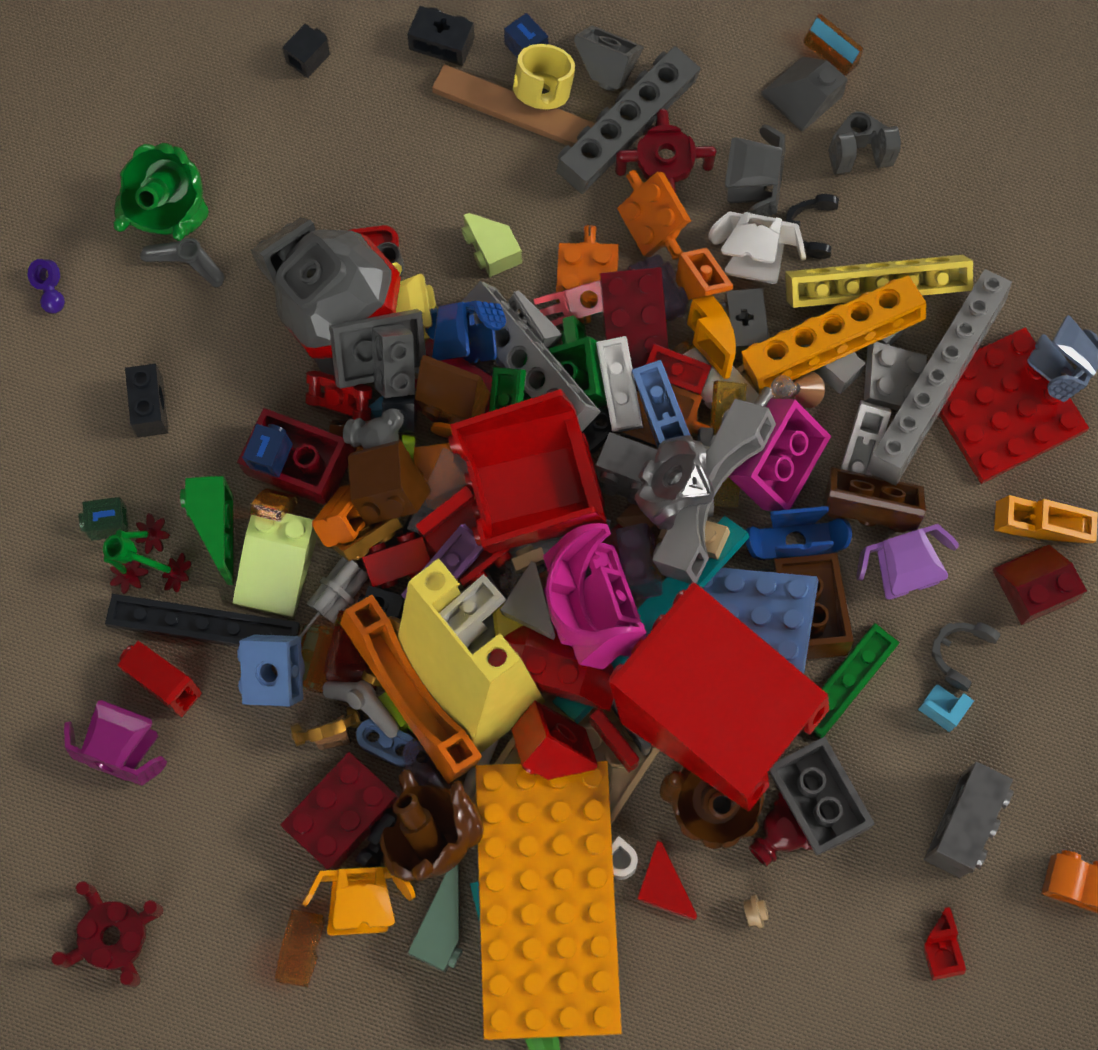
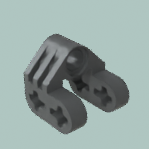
(844, 144)

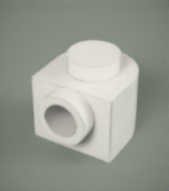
(624, 859)

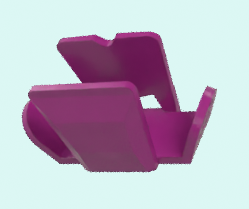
(115, 739)

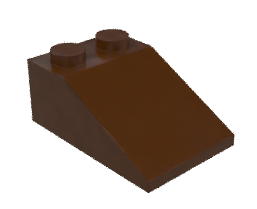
(831, 624)

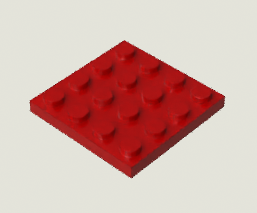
(1004, 409)

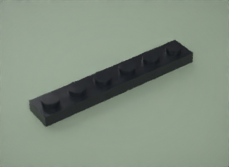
(192, 621)

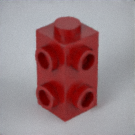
(397, 560)

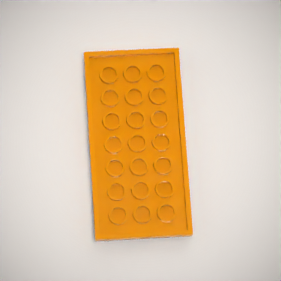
(547, 904)

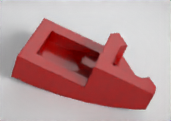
(943, 950)

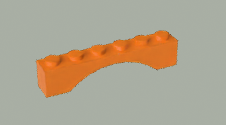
(436, 731)

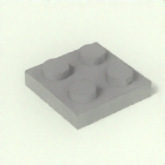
(891, 374)

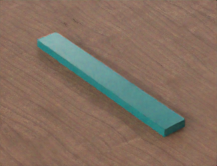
(658, 605)

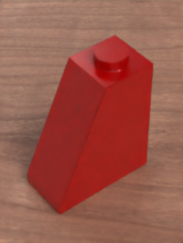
(159, 678)

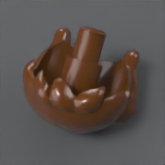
(707, 813)
(430, 831)

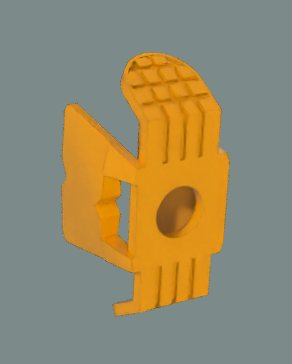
(359, 900)

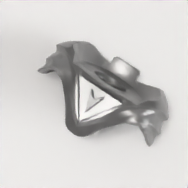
(674, 480)

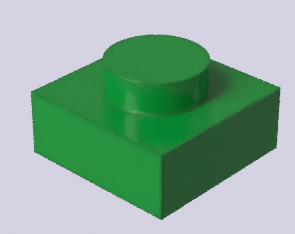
(572, 330)

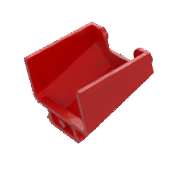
(528, 472)

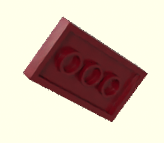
(635, 309)

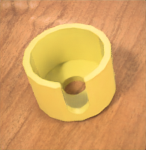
(540, 68)

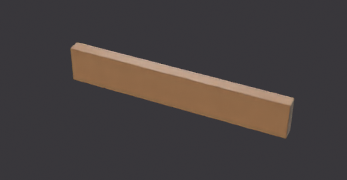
(506, 106)

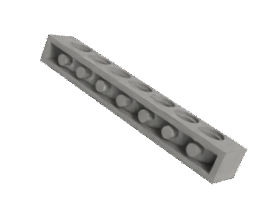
(939, 377)

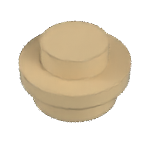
(756, 911)

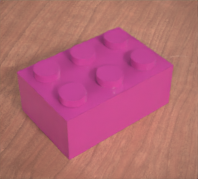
(782, 468)

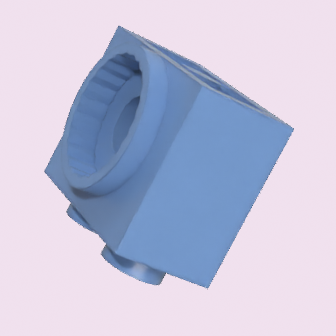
(257, 679)

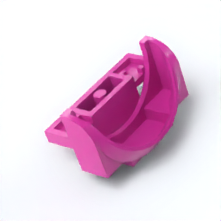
(593, 612)

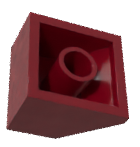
(1039, 583)

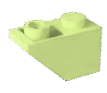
(494, 244)

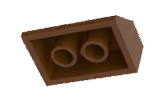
(874, 500)

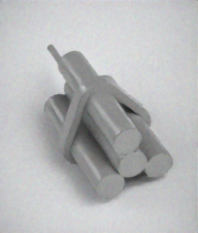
(337, 591)

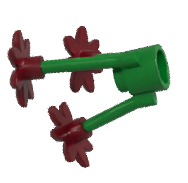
(120, 550)

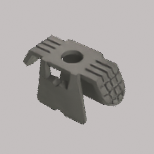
(753, 168)

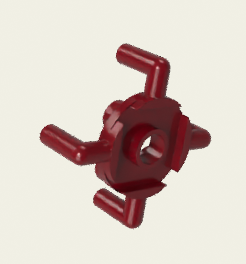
(666, 137)
(91, 932)

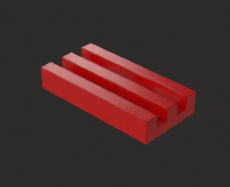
(614, 740)

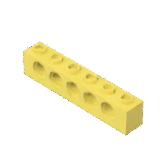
(848, 282)

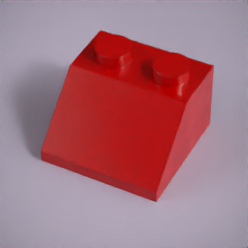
(552, 744)

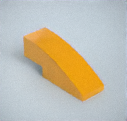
(713, 333)
(1045, 520)

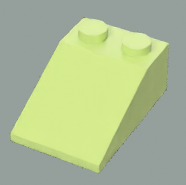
(274, 564)

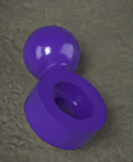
(51, 299)

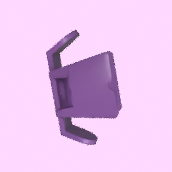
(908, 561)

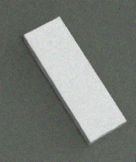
(619, 384)

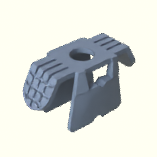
(1078, 346)

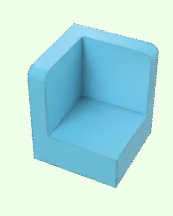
(945, 707)

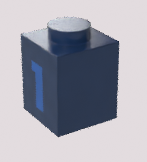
(522, 34)
(268, 449)

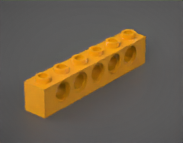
(851, 335)

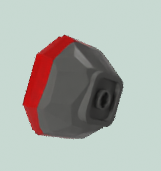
(333, 281)

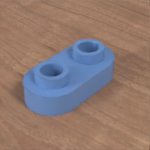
(384, 747)

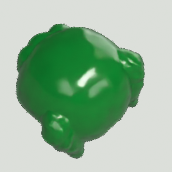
(160, 192)

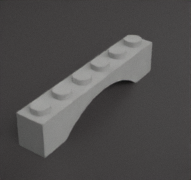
(741, 436)

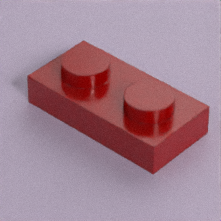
(681, 369)

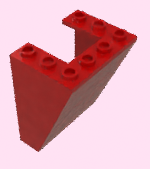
(715, 696)

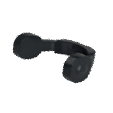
(821, 202)

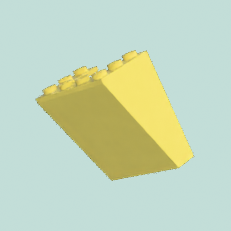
(469, 689)

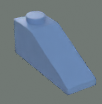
(659, 402)

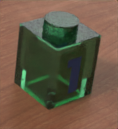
(103, 518)

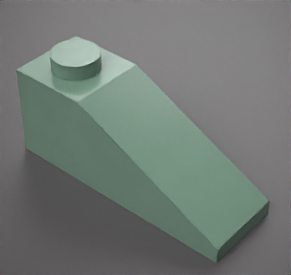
(440, 930)

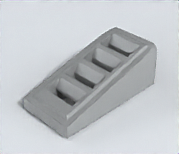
(535, 319)

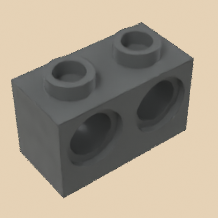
(393, 361)

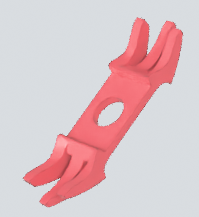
(570, 302)

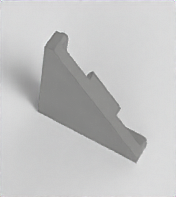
(528, 603)

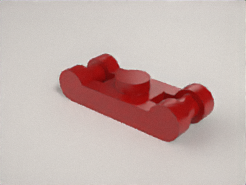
(347, 400)

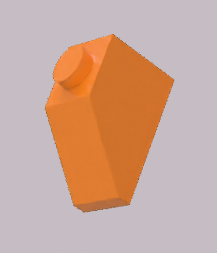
(701, 274)

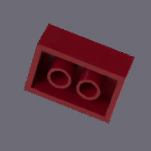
(314, 462)
(339, 812)

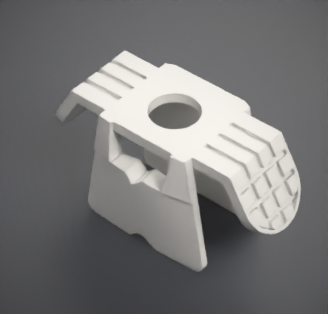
(754, 248)

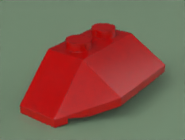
(557, 669)

